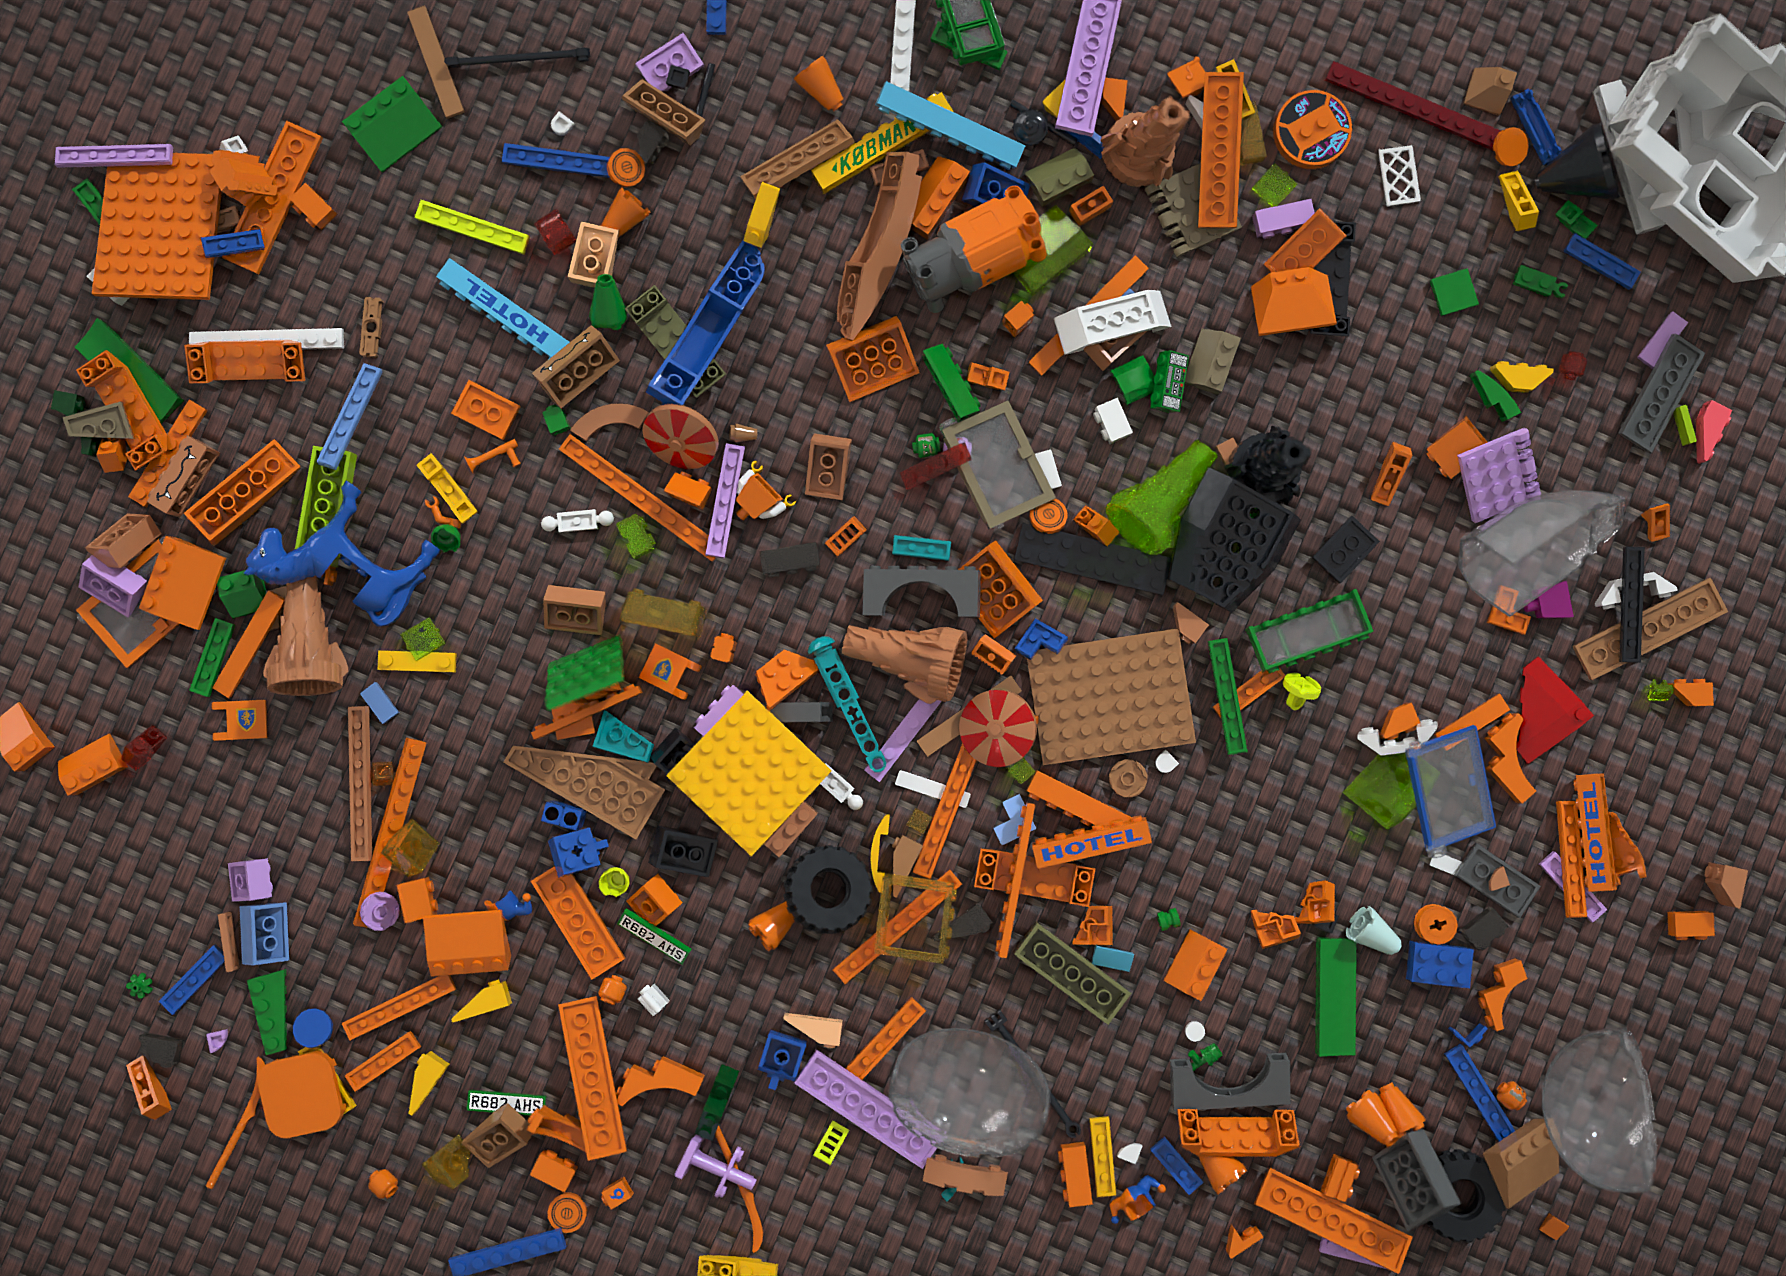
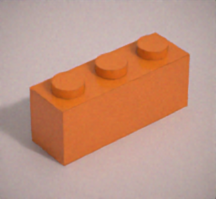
(1075, 1174)

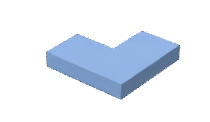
(1008, 830)

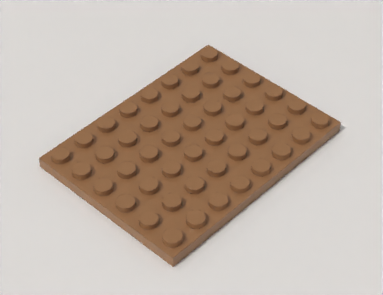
(1111, 697)

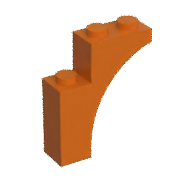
(1506, 767)
(667, 1075)
(552, 1124)

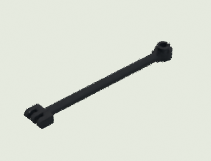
(581, 54)
(998, 1024)

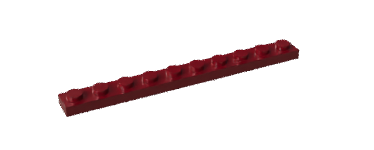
(1412, 105)

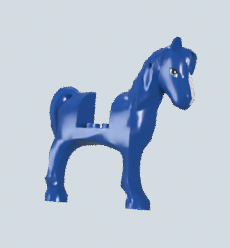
(385, 590)

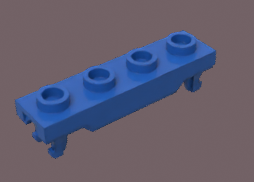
(1536, 126)

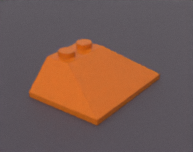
(1292, 301)

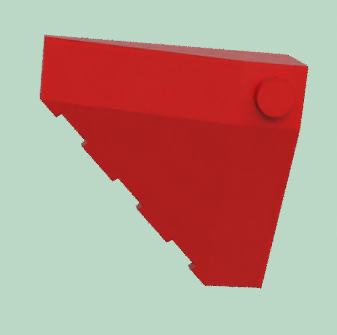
(1548, 711)

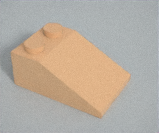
(593, 254)

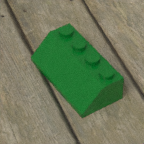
(950, 382)

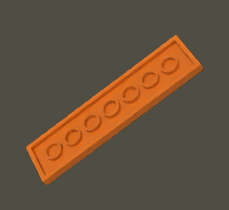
(1220, 149)
(288, 167)
(592, 1078)
(1333, 1220)

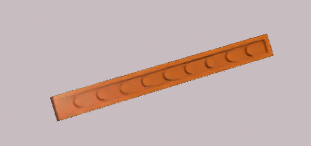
(636, 494)
(393, 819)

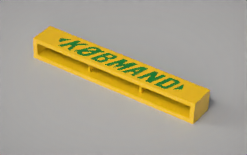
(870, 150)

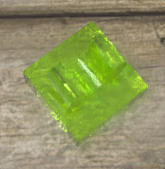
(1660, 691)

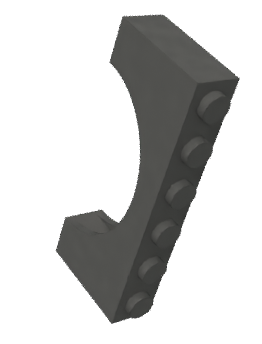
(882, 584)
(1266, 1089)

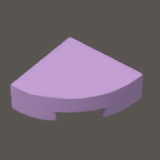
(216, 1039)

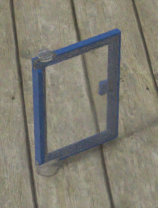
(1450, 789)

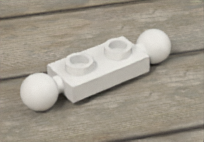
(577, 521)
(841, 789)

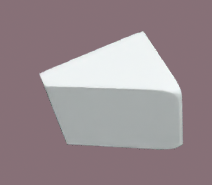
(234, 145)

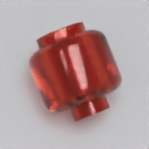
(1573, 365)

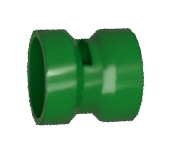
(1167, 919)

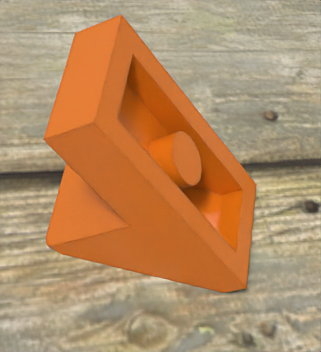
(1658, 522)
(1237, 1243)

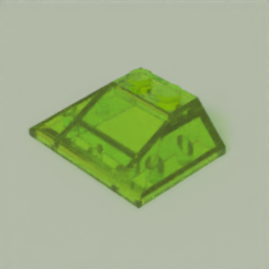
(1384, 789)

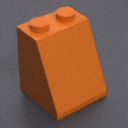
(1455, 441)

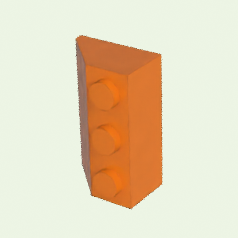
(90, 765)
(1195, 965)

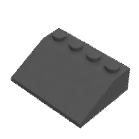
(1415, 1179)

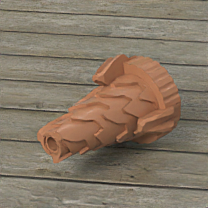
(1143, 144)
(304, 658)
(927, 658)

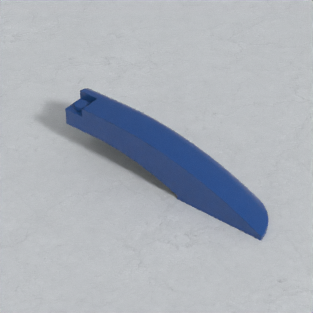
(709, 326)

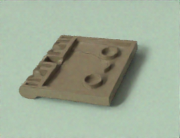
(1182, 200)

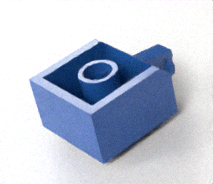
(583, 844)
(781, 1068)

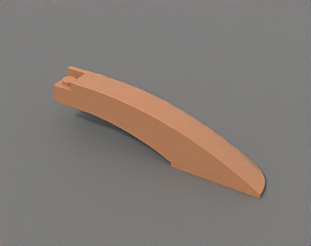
(880, 248)

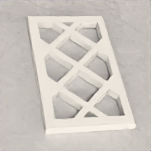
(1410, 164)

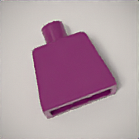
(1552, 603)

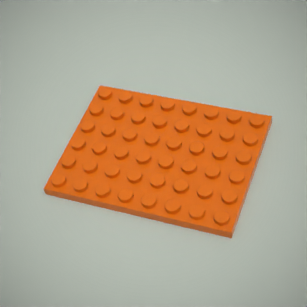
(155, 230)

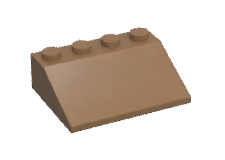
(1523, 1161)

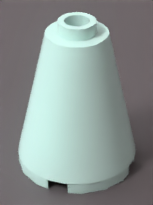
(1373, 931)

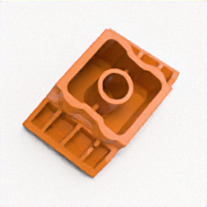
(241, 176)

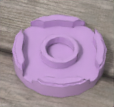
(379, 911)

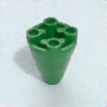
(607, 304)

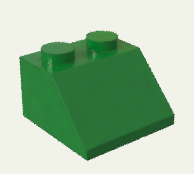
(241, 593)

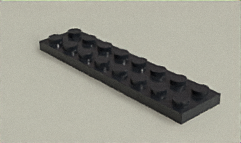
(1093, 559)

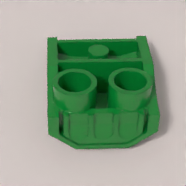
(1134, 379)

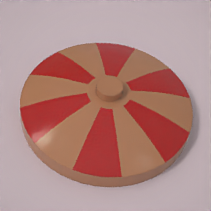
(680, 436)
(997, 728)

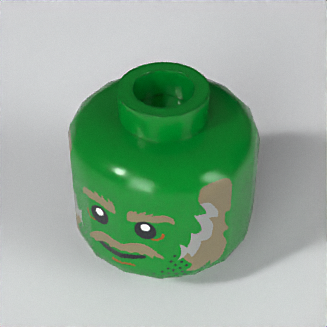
(926, 445)

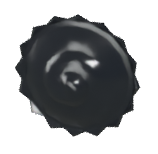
(1030, 127)

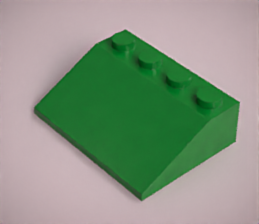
(392, 124)

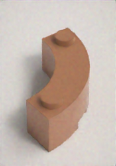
(965, 1177)

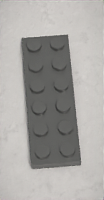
(1661, 393)

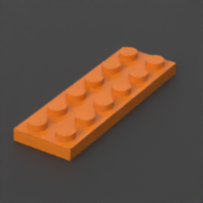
(578, 922)

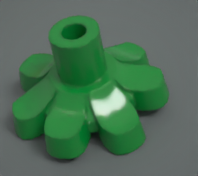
(139, 985)

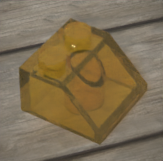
(410, 848)

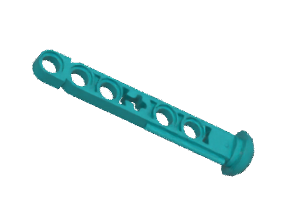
(827, 658)

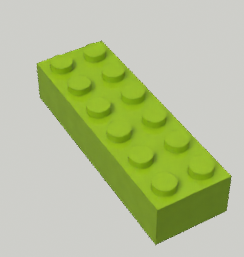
(323, 495)

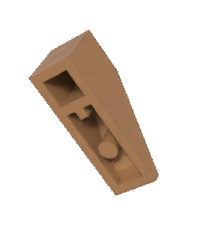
(904, 857)

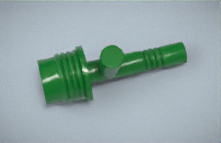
(1209, 1054)

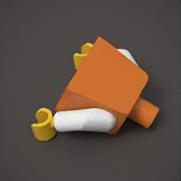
(758, 497)

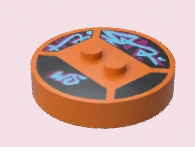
(1312, 129)

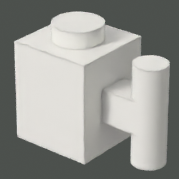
(653, 999)

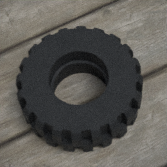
(855, 881)
(1486, 1207)

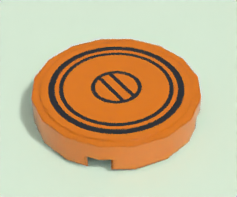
(625, 167)
(1049, 517)
(567, 1212)

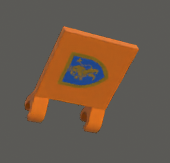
(666, 669)
(244, 719)

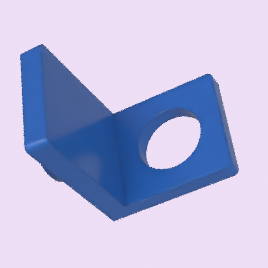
(1474, 1036)

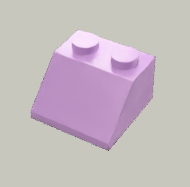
(250, 880)

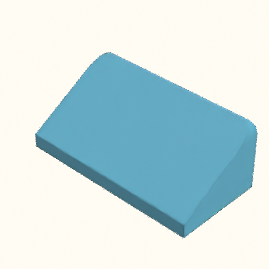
(1112, 958)

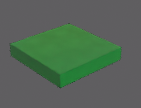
(1454, 292)

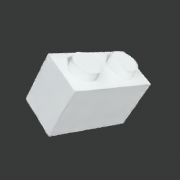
(1113, 421)

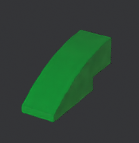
(1494, 395)

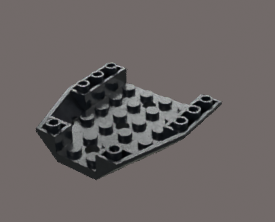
(1211, 525)

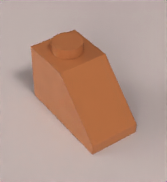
(1188, 624)

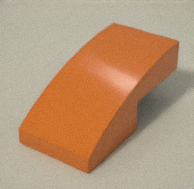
(987, 377)

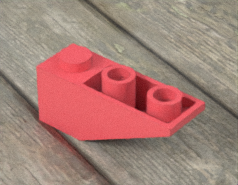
(1709, 425)

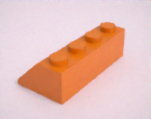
(937, 194)

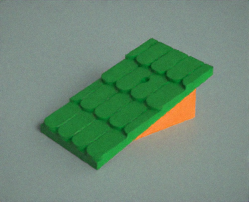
(585, 674)

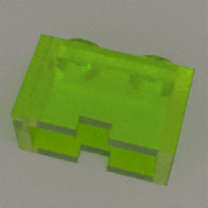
(639, 540)

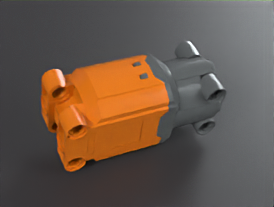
(975, 248)

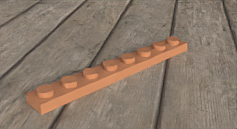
(360, 783)

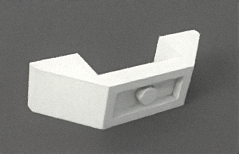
(1657, 585)
(1372, 739)

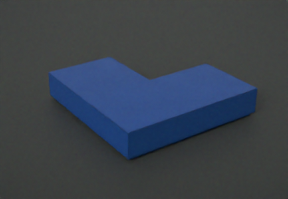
(1038, 635)

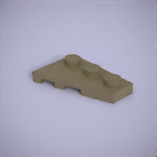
(101, 422)

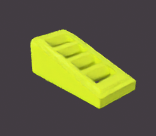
(828, 1160)

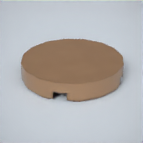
(1128, 778)

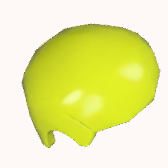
(614, 882)

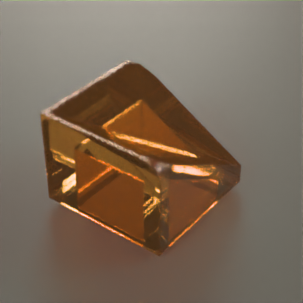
(382, 773)

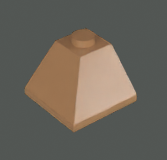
(1489, 89)

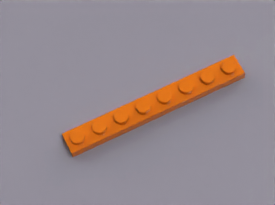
(1016, 871)

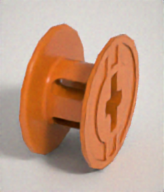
(1445, 930)

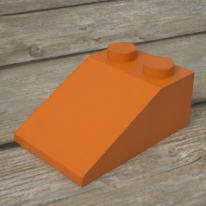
(22, 739)

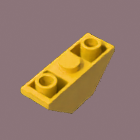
(1520, 376)

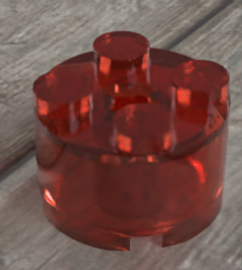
(555, 232)

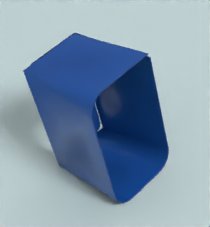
(560, 820)

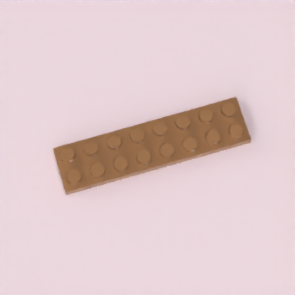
(1659, 625)

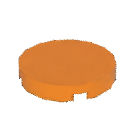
(1510, 146)

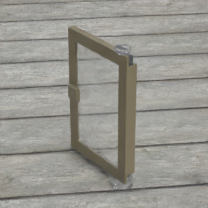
(1003, 468)

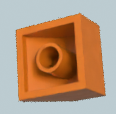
(688, 490)
(417, 899)
(654, 900)

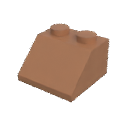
(1726, 883)

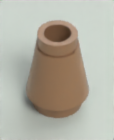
(742, 433)

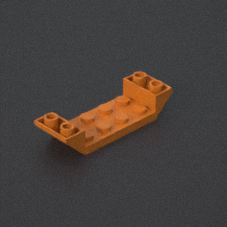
(244, 360)
(117, 384)
(1057, 882)
(1238, 1134)

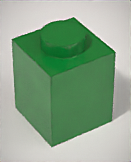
(556, 420)

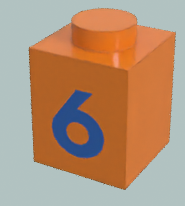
(616, 1193)

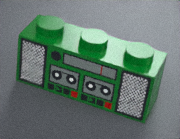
(1169, 381)

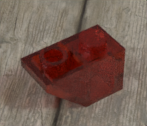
(143, 747)

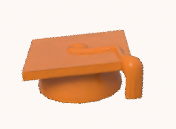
(1188, 78)

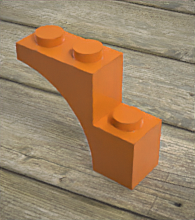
(1493, 998)

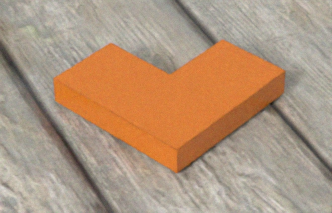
(1517, 622)

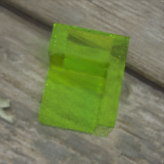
(1021, 770)

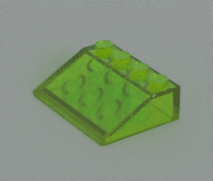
(1064, 246)

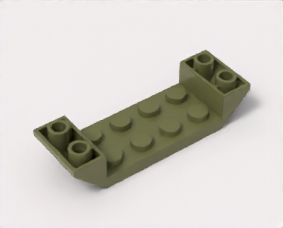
(664, 329)

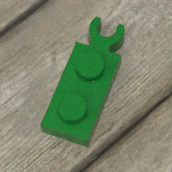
(1538, 282)

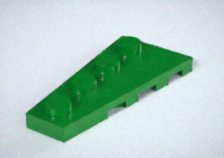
(270, 1009)

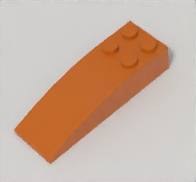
(242, 493)

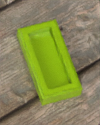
(1684, 425)

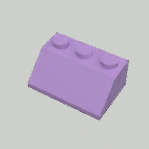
(113, 586)

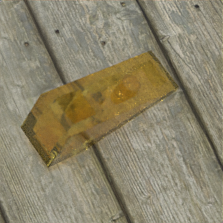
(1252, 143)

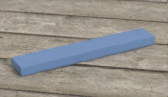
(349, 416)

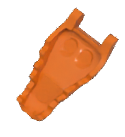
(1625, 853)

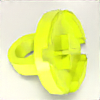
(1300, 690)

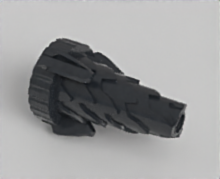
(1270, 464)

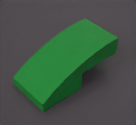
(1575, 221)

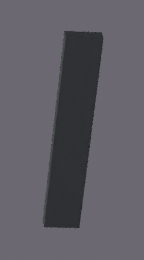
(1631, 604)

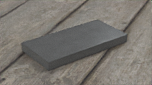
(1477, 872)

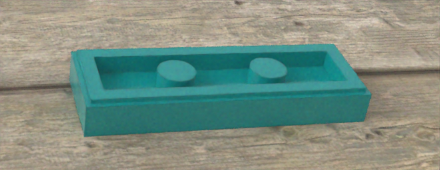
(921, 548)

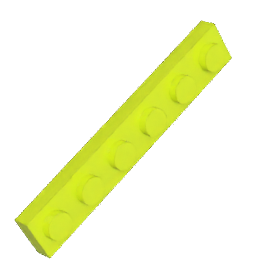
(472, 227)

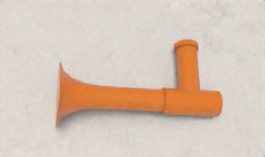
(506, 447)

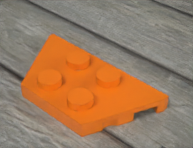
(783, 676)

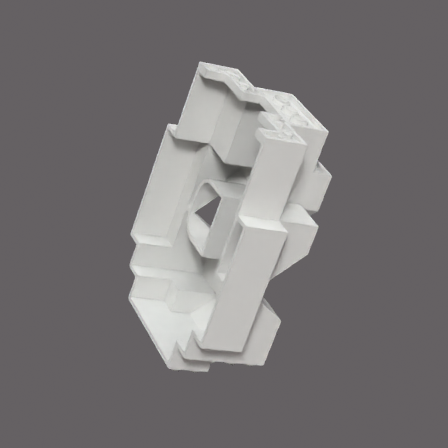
(1713, 89)

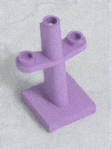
(695, 1157)

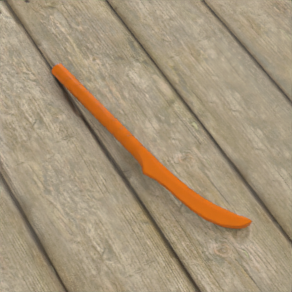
(247, 1115)
(746, 1194)

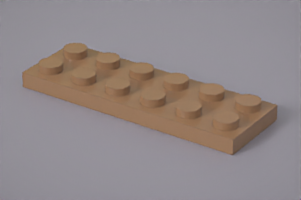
(799, 158)

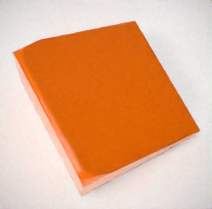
(1553, 1227)

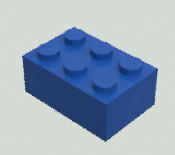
(1439, 964)

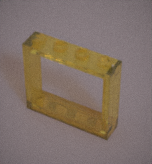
(948, 914)

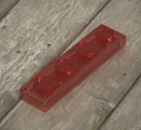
(936, 466)

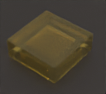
(919, 820)

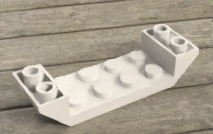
(1111, 320)

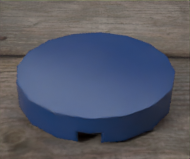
(312, 1028)

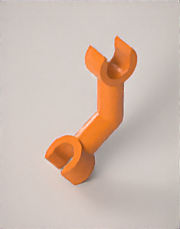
(438, 516)

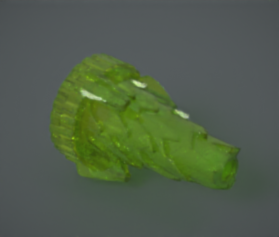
(1150, 511)

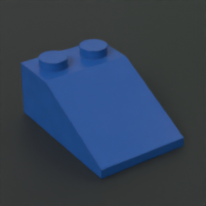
(989, 183)

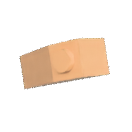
(821, 1029)

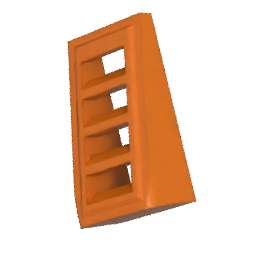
(857, 524)

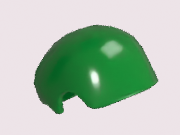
(446, 537)

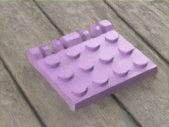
(1497, 473)

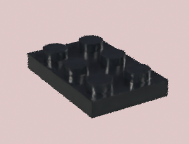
(1345, 549)

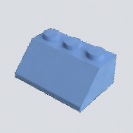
(264, 933)

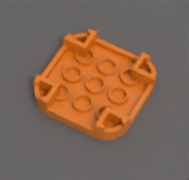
(300, 1094)

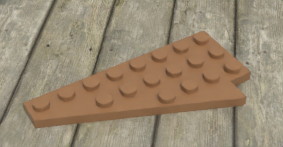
(604, 786)

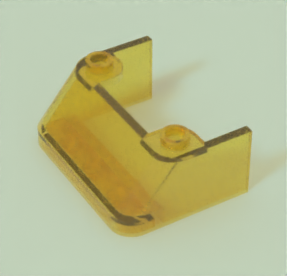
(663, 613)

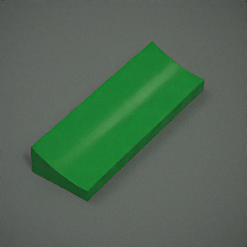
(155, 389)
(1335, 997)

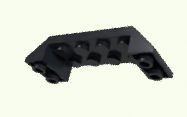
(1337, 268)

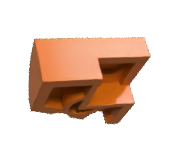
(1318, 903)
(1097, 927)
(1274, 929)

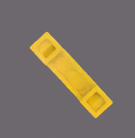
(447, 488)
(881, 829)

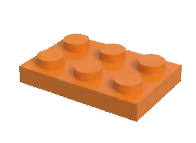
(485, 409)

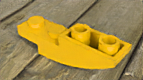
(734, 1266)

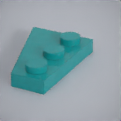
(621, 739)

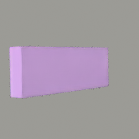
(1672, 325)

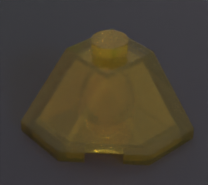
(449, 1163)

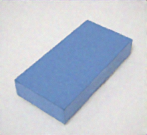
(379, 703)

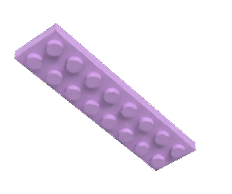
(1088, 66)
(861, 1106)

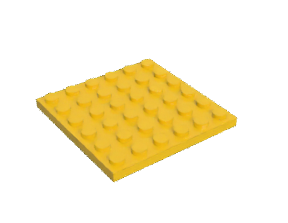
(749, 773)

